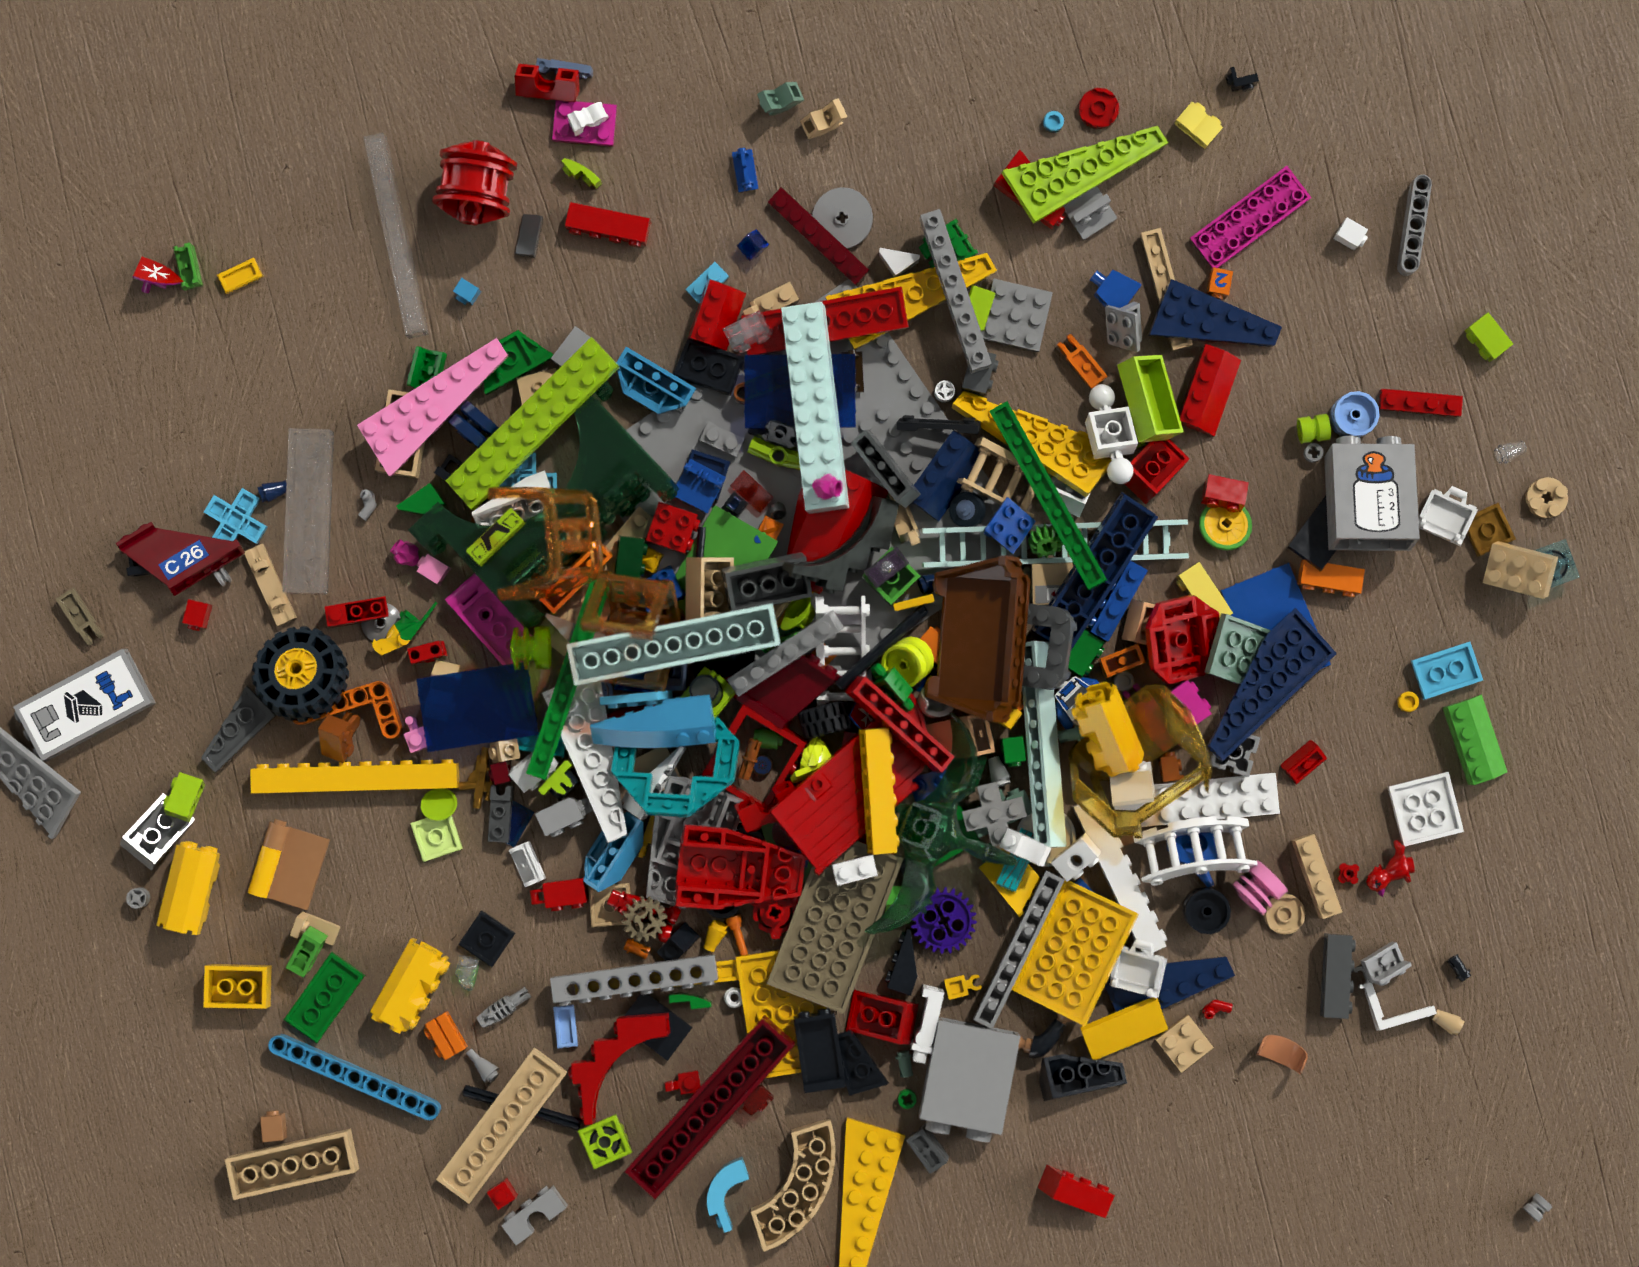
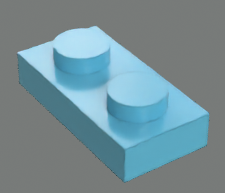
(714, 273)

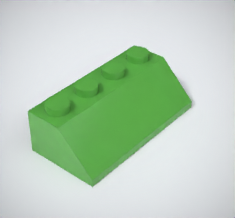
(1475, 740)

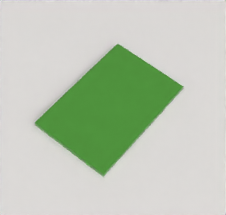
(728, 538)

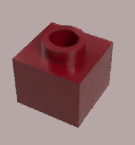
(499, 772)

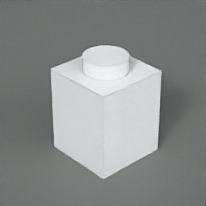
(1351, 234)

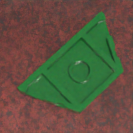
(522, 357)

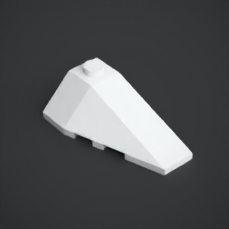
(525, 508)
(660, 778)

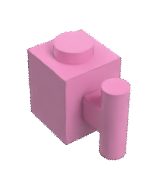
(415, 737)

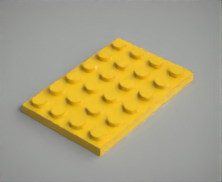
(1075, 952)
(776, 1004)

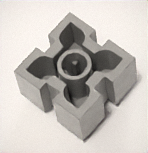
(1240, 762)

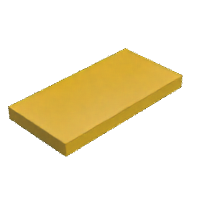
(1124, 1028)

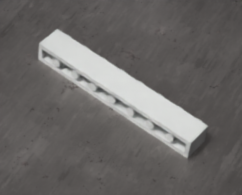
(1122, 881)

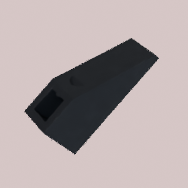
(904, 972)

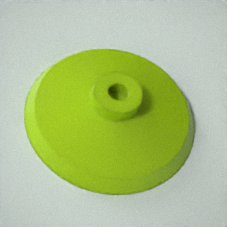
(438, 804)

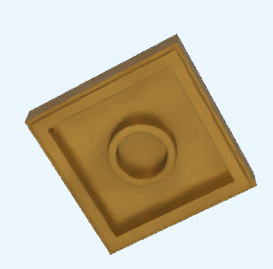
(1489, 527)

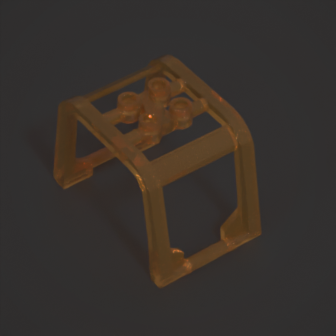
(543, 586)
(639, 593)

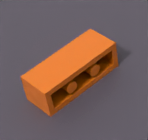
(1331, 578)

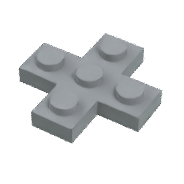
(993, 812)

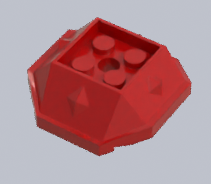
(1194, 625)

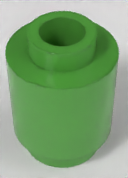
(768, 737)

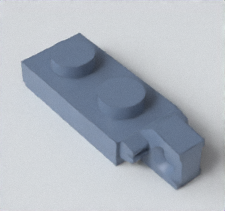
(553, 65)

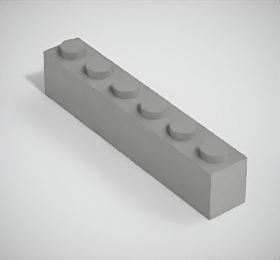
(785, 653)

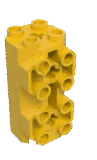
(1109, 729)
(189, 888)
(409, 986)

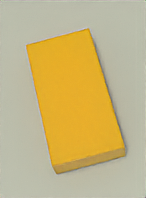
(240, 275)
(914, 602)

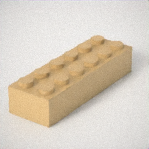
(292, 1164)

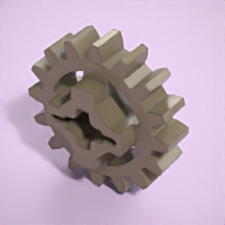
(645, 910)

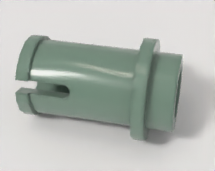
(1069, 735)
(904, 1063)

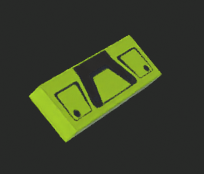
(495, 536)

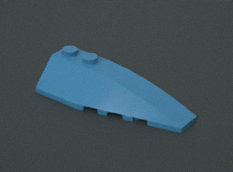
(669, 724)

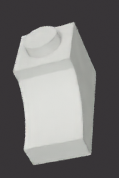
(1025, 847)

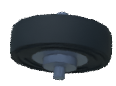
(967, 509)

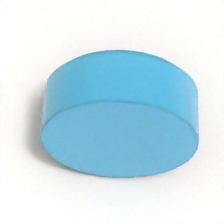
(1053, 121)

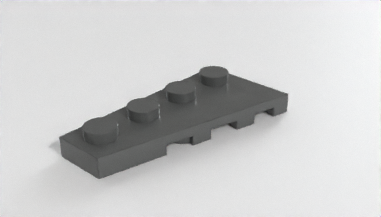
(242, 724)

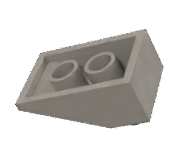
(154, 834)

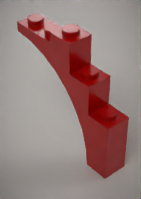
(591, 1073)

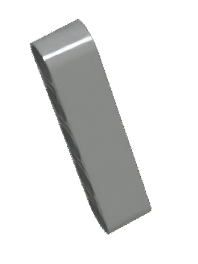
(1419, 217)

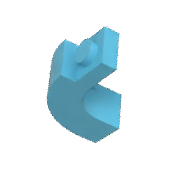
(724, 1179)

